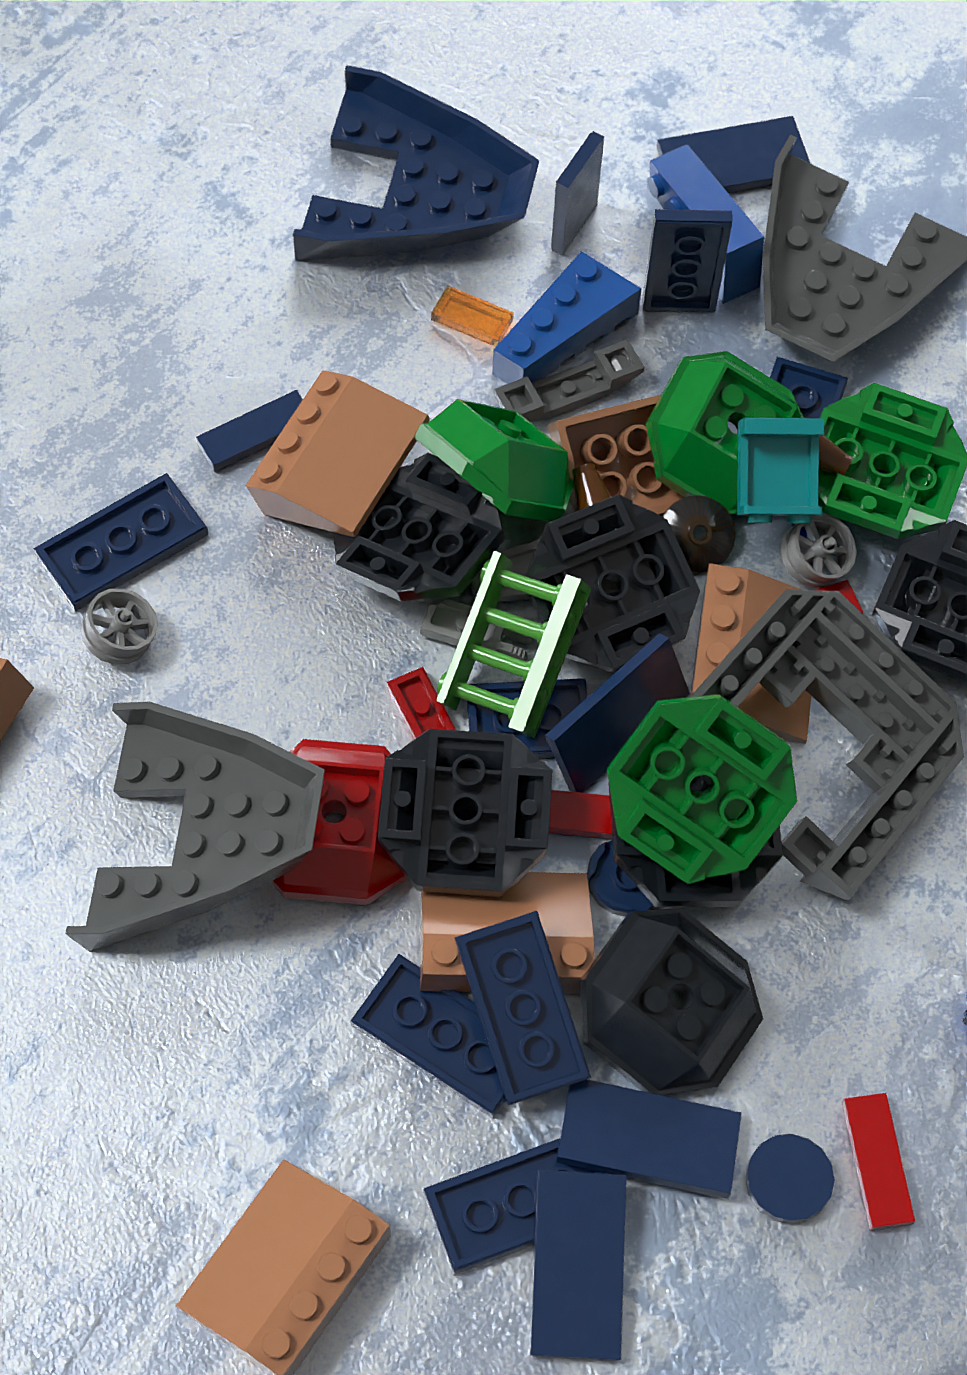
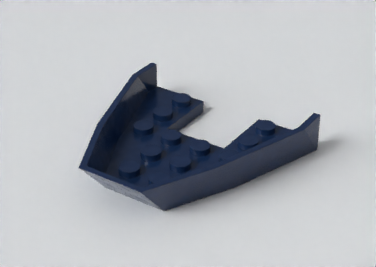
(449, 179)

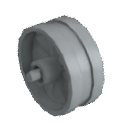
(817, 551)
(110, 644)

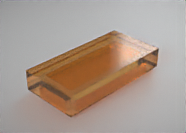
(472, 316)

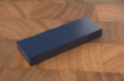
(248, 432)

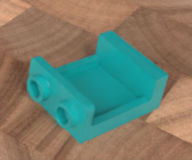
(778, 469)

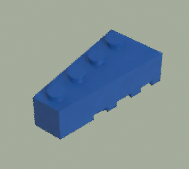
(685, 183)
(567, 317)

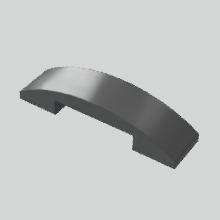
(574, 387)

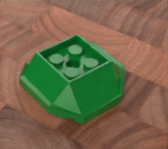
(690, 426)
(906, 440)
(502, 458)
(707, 829)

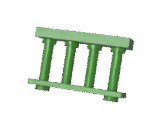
(538, 674)

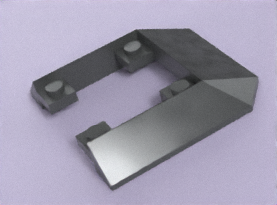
(877, 694)

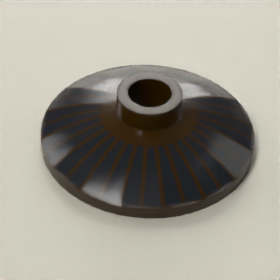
(719, 528)

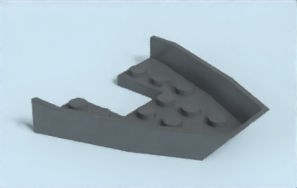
(826, 292)
(240, 825)

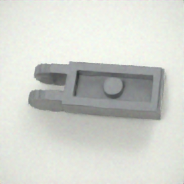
(448, 621)

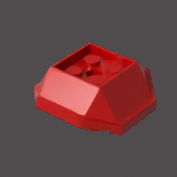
(345, 855)

